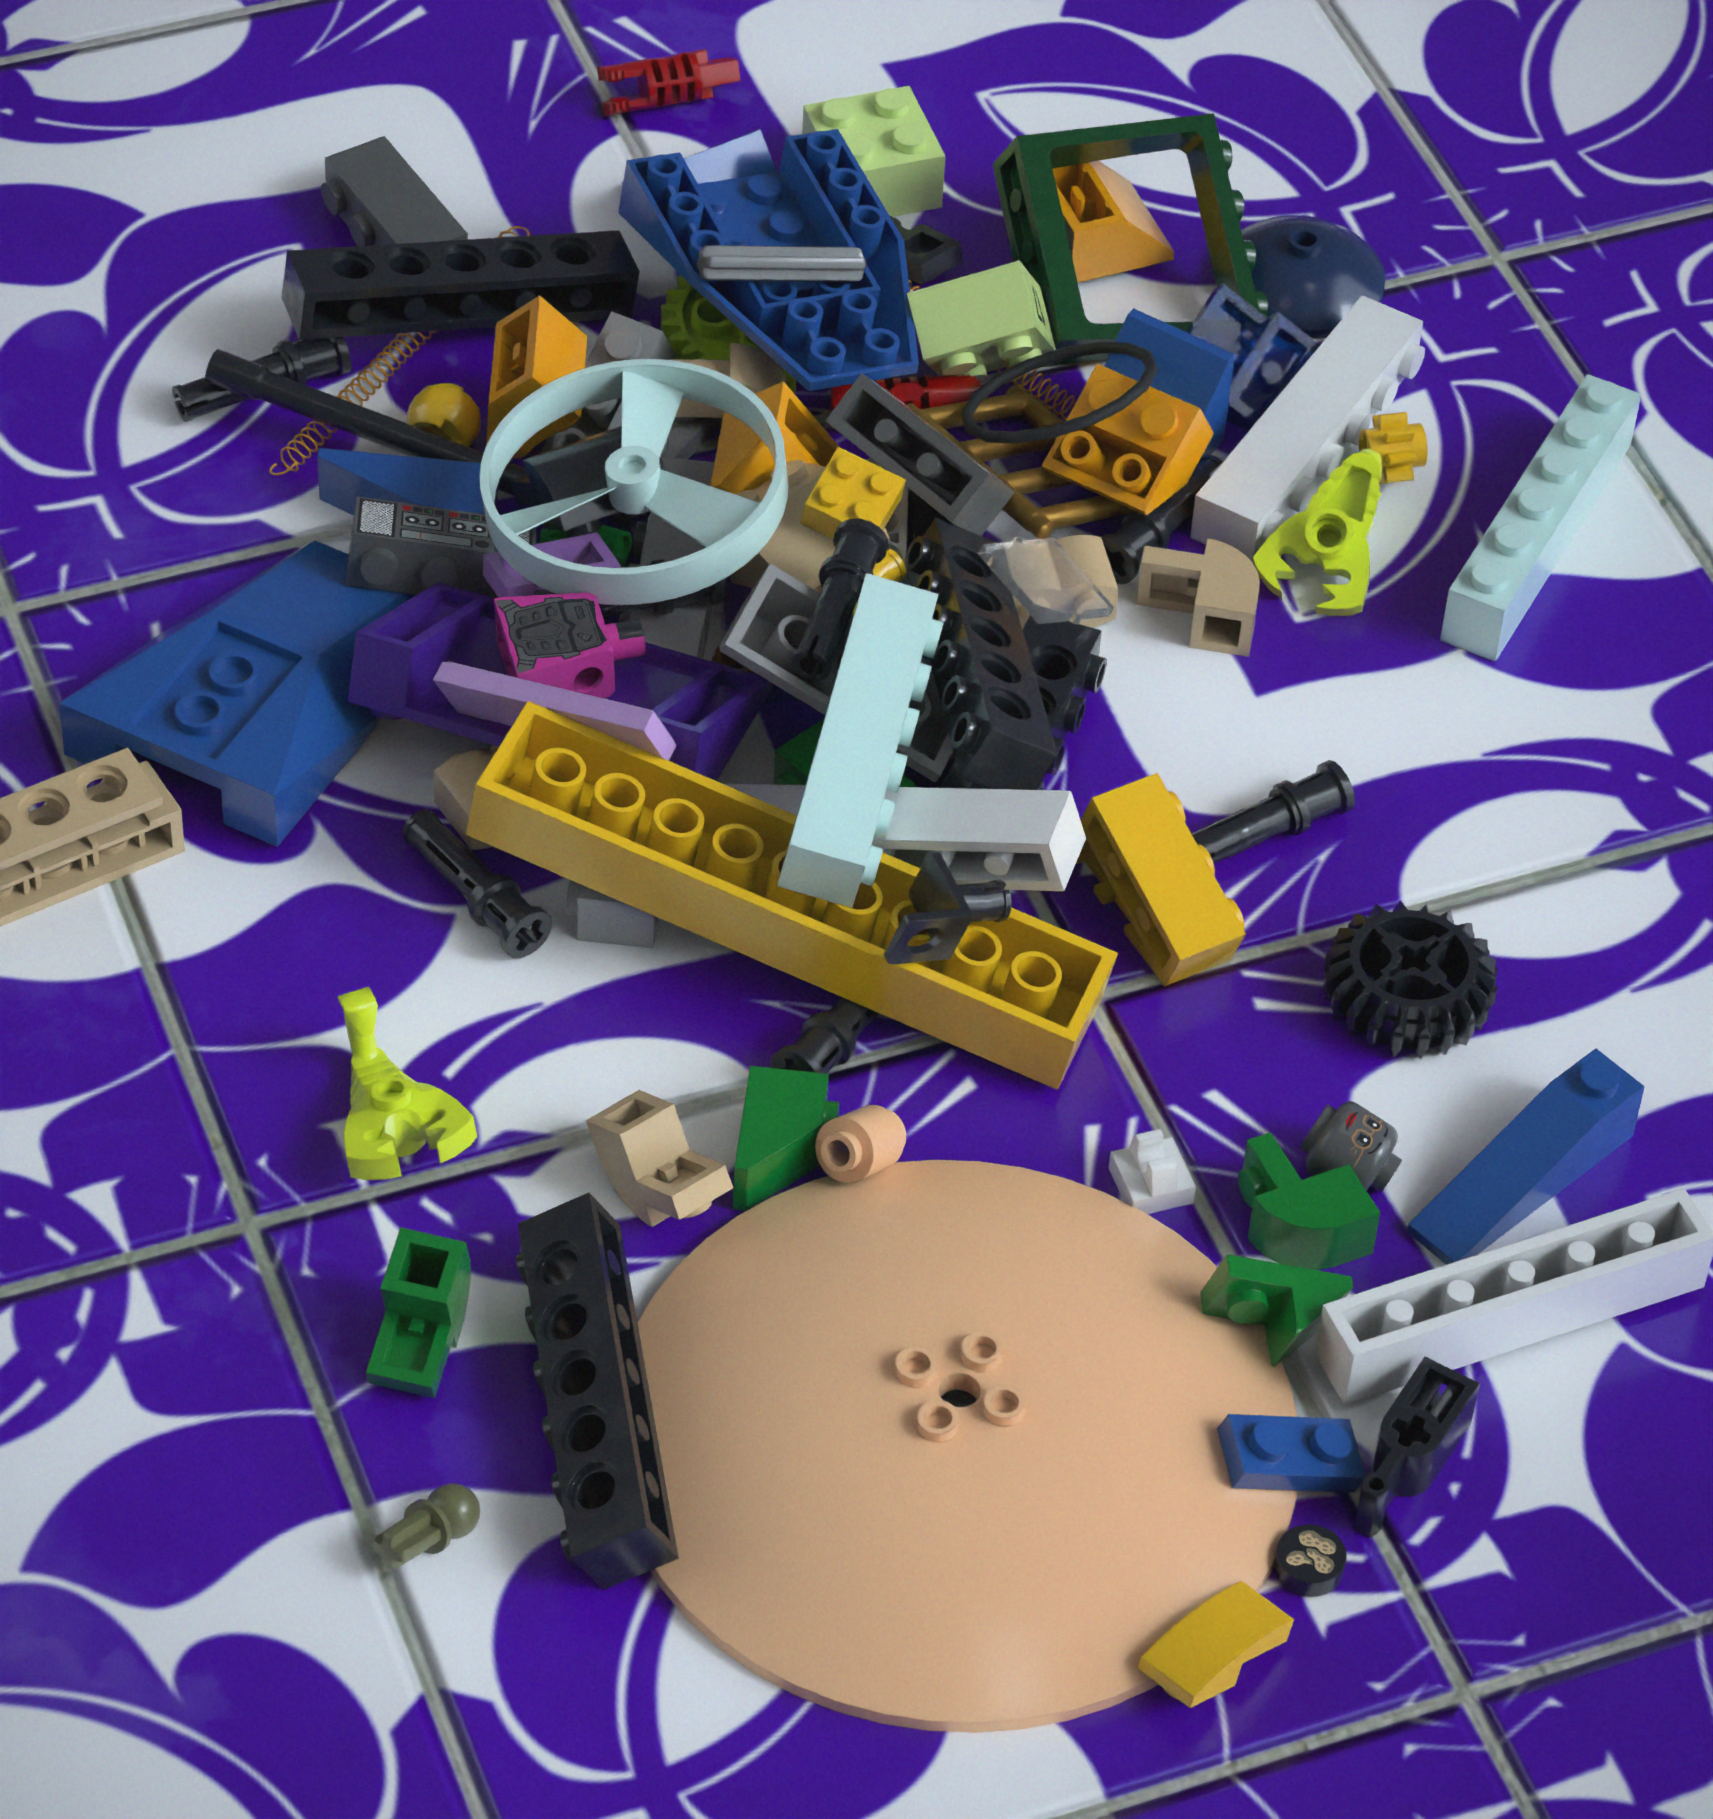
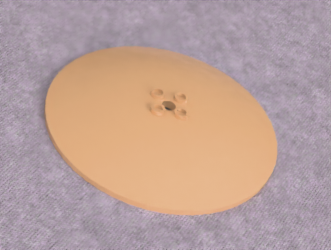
(932, 1551)

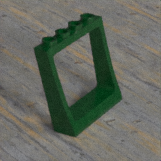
(1039, 231)

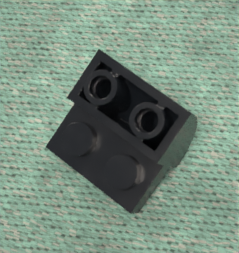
(569, 473)

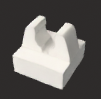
(1152, 1173)

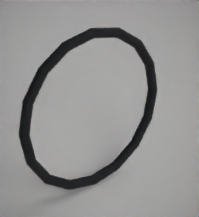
(1070, 425)

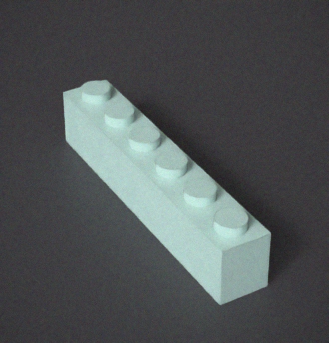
(1540, 518)
(859, 742)

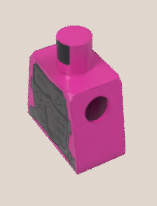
(564, 641)

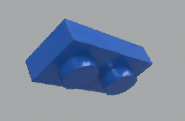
(1291, 1453)

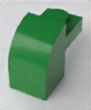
(1308, 1220)
(424, 1313)

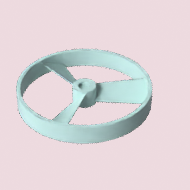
(651, 394)

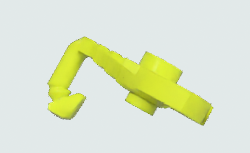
(1330, 535)
(389, 1109)

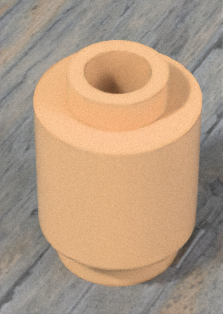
(860, 1143)

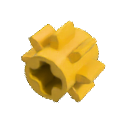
(1398, 443)

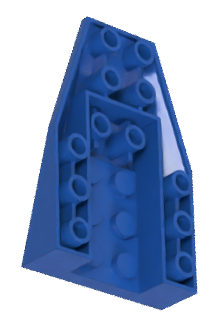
(818, 198)
(244, 692)

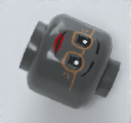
(1352, 1138)

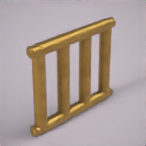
(1020, 403)

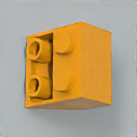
(1107, 222)
(529, 352)
(1135, 454)
(745, 460)

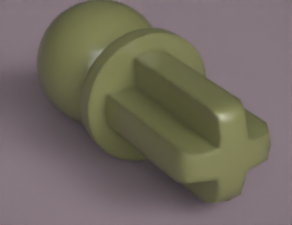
(429, 1525)

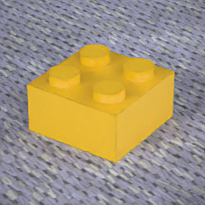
(851, 490)

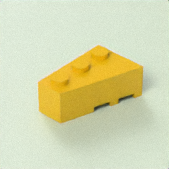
(1159, 880)

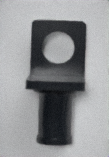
(944, 912)

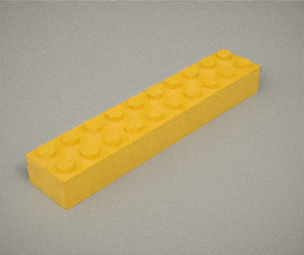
(714, 866)

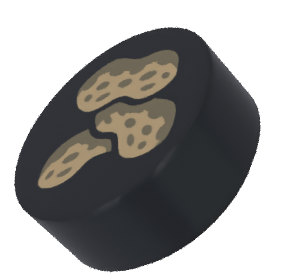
(1310, 1560)

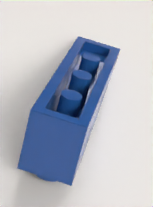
(1533, 1158)

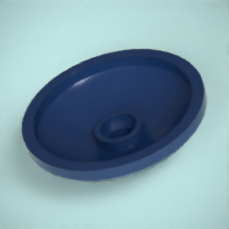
(1313, 270)

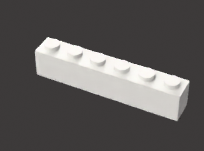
(1309, 427)
(981, 833)
(1515, 1295)

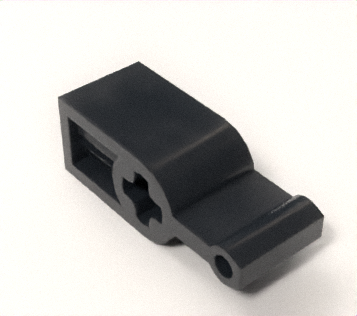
(1416, 1439)

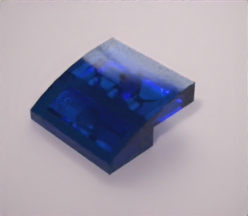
(1264, 349)

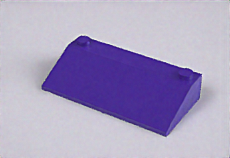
(399, 654)

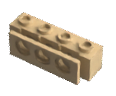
(83, 833)

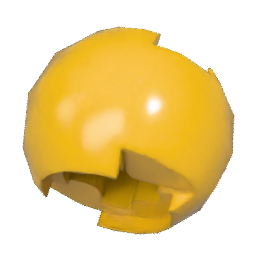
(446, 412)

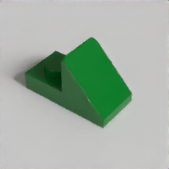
(1275, 1296)

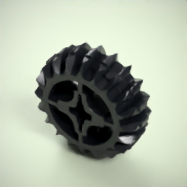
(1410, 965)

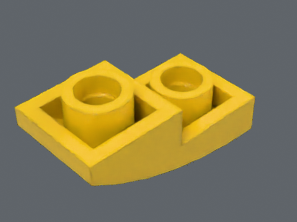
(1213, 1641)

